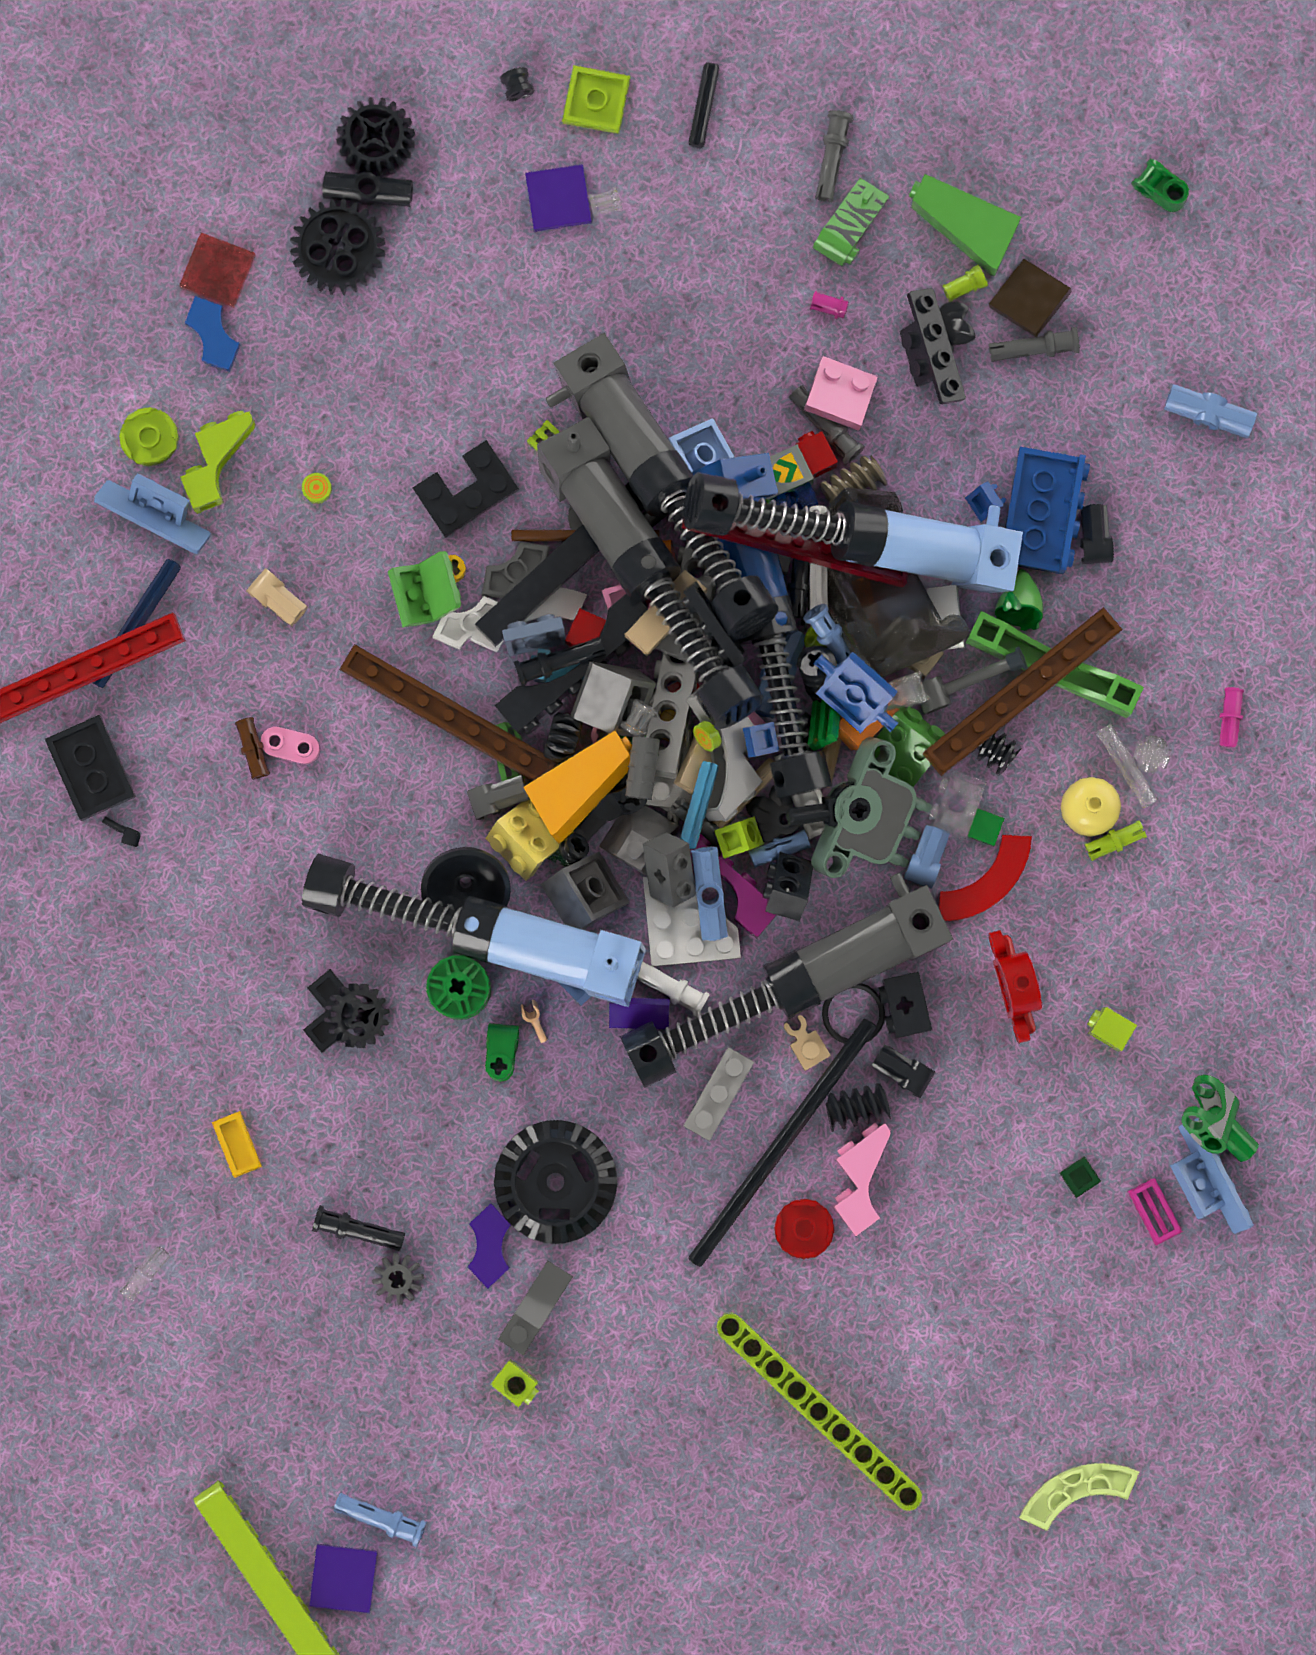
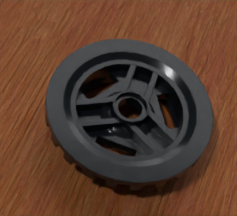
(587, 1201)

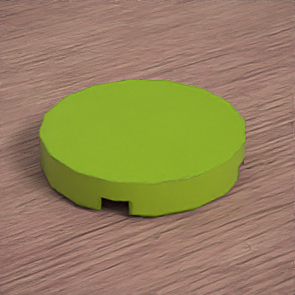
(156, 444)

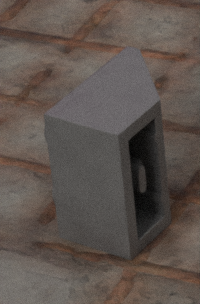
(608, 696)

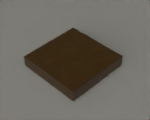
(1030, 297)

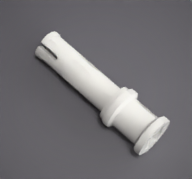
(678, 991)

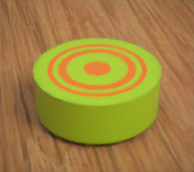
(316, 488)
(707, 736)

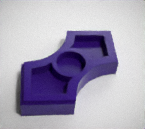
(489, 1230)

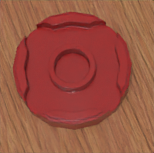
(794, 1222)

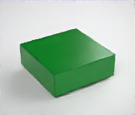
(985, 827)

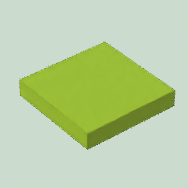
(596, 99)

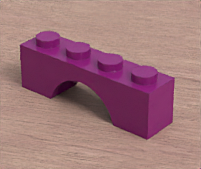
(750, 903)

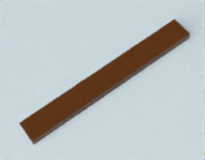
(1022, 691)
(446, 714)

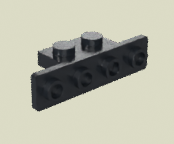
(930, 349)

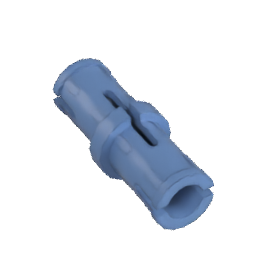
(770, 851)

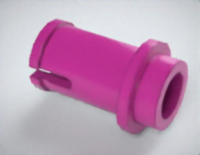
(829, 305)

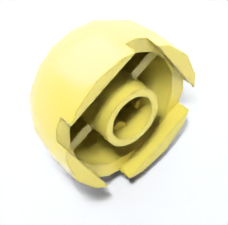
(1090, 806)

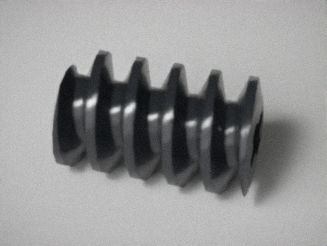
(812, 676)
(997, 752)
(857, 1106)

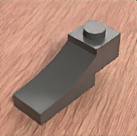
(535, 1308)

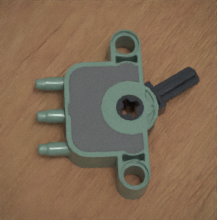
(863, 814)

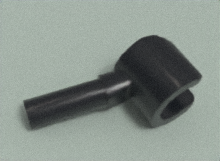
(130, 836)

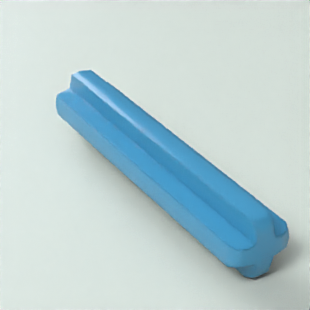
(699, 803)

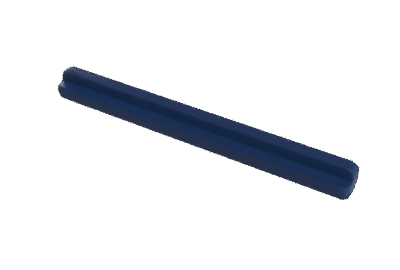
(148, 603)

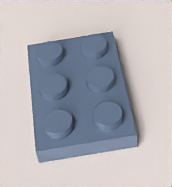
(526, 638)

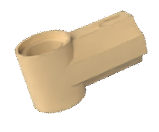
(272, 593)

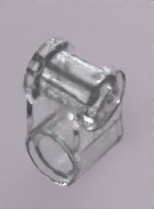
(909, 692)

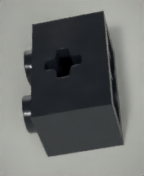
(910, 988)

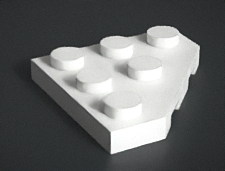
(677, 934)

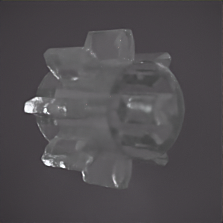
(1152, 754)

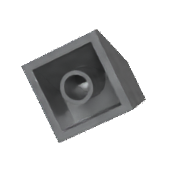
(584, 892)

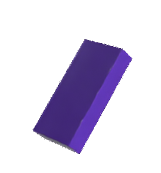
(639, 1013)

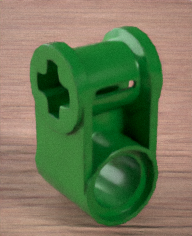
(1160, 184)
(503, 1045)

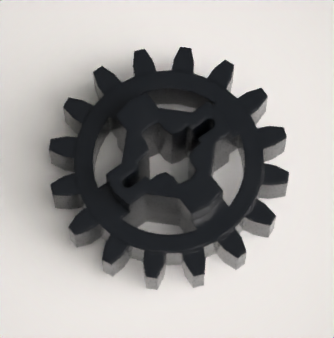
(368, 1020)

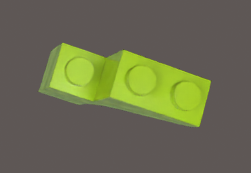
(218, 445)

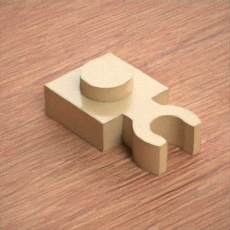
(808, 1047)

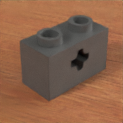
(669, 869)

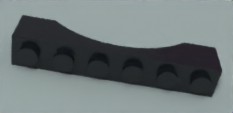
(528, 704)

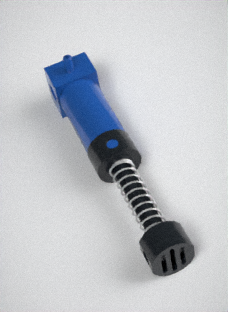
(798, 769)

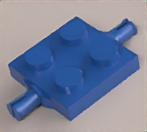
(856, 692)

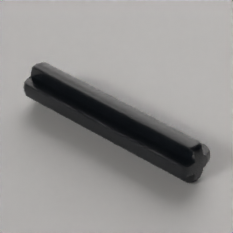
(703, 105)

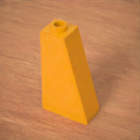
(579, 784)

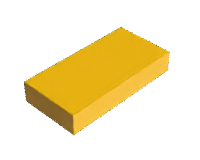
(237, 1144)

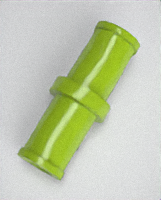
(1115, 840)

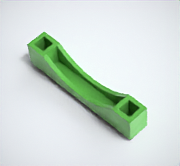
(1085, 681)

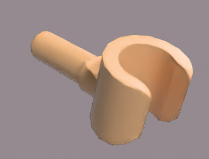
(533, 1017)

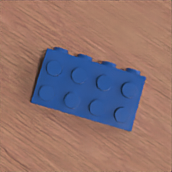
(1045, 507)

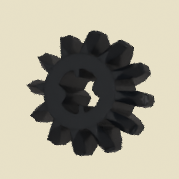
(562, 738)

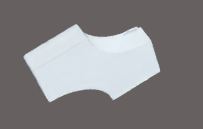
(459, 627)

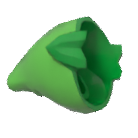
(1023, 605)

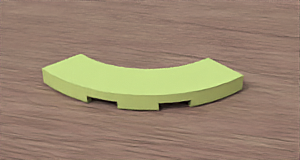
(1076, 1484)

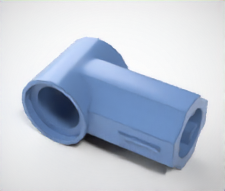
(925, 862)

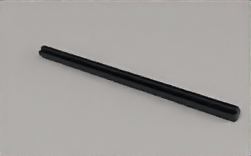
(782, 1142)

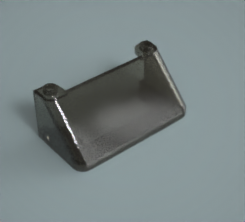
(882, 621)

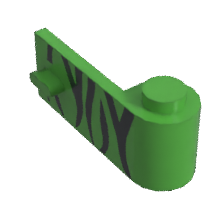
(849, 223)

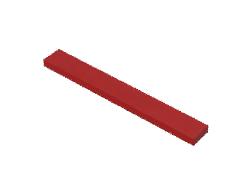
(90, 666)

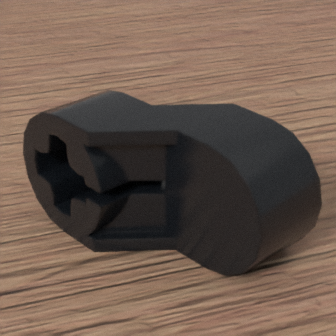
(617, 804)

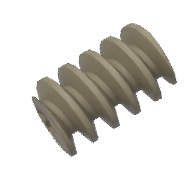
(860, 478)

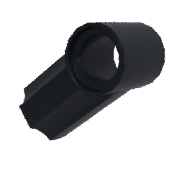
(1095, 530)
(908, 1073)

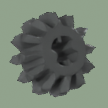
(407, 1275)

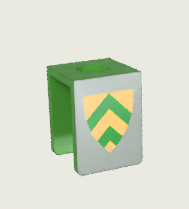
(790, 470)

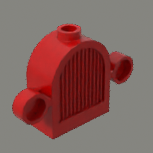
(1017, 984)

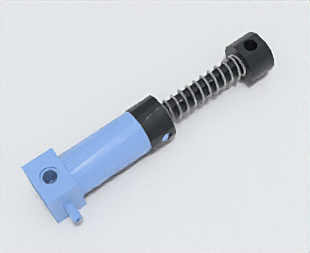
(971, 557)
(490, 932)

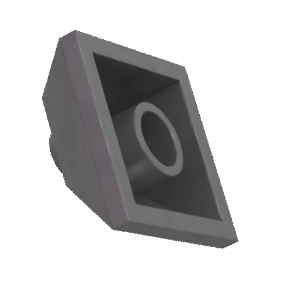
(633, 830)

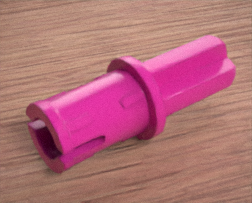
(1231, 716)

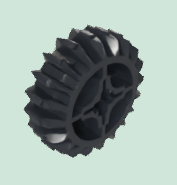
(367, 145)

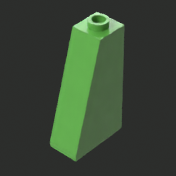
(966, 221)

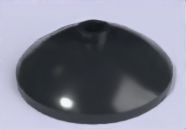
(444, 875)

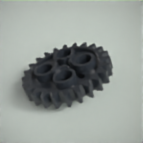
(362, 255)

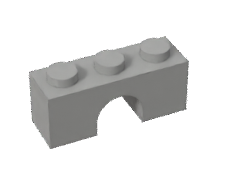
(718, 1094)

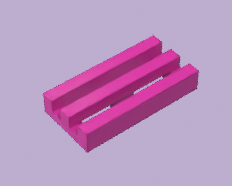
(1143, 1189)

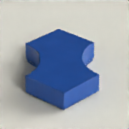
(206, 320)

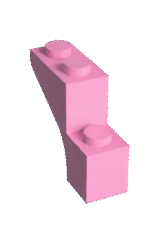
(859, 1165)

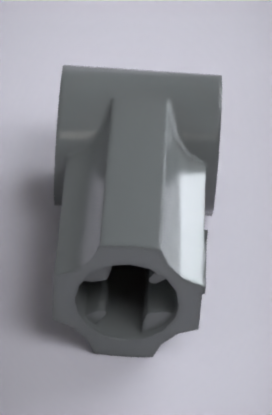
(493, 798)

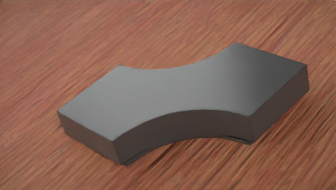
(504, 577)

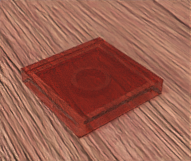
(217, 270)

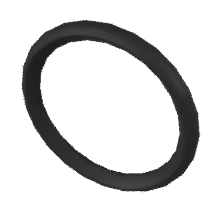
(874, 994)

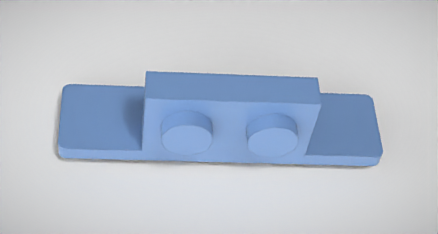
(154, 510)
(1209, 1185)

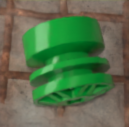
(476, 991)

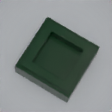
(1080, 1177)

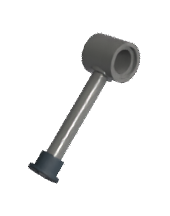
(940, 692)

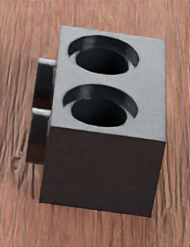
(788, 886)

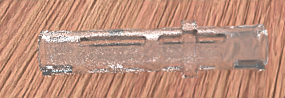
(1126, 765)

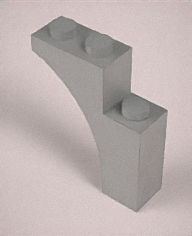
(735, 777)

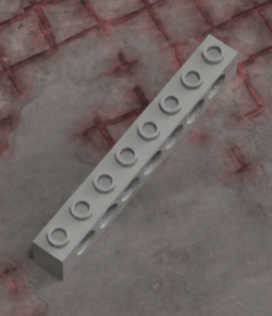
(666, 671)

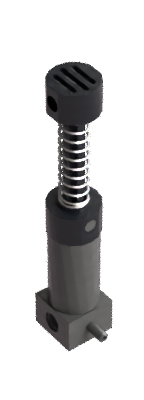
(580, 470)
(657, 473)
(805, 977)

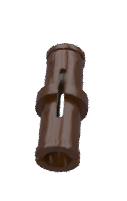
(252, 748)

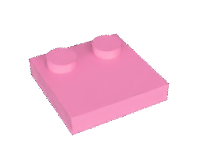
(840, 393)

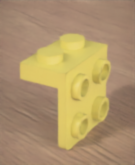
(522, 839)

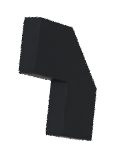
(322, 990)

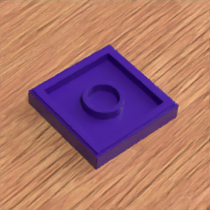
(558, 198)
(343, 1578)

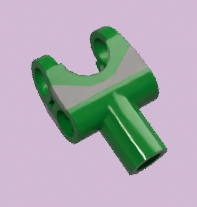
(1217, 1122)

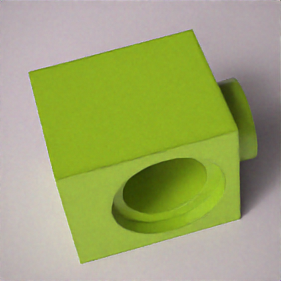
(739, 837)
(1111, 1028)
(511, 1370)

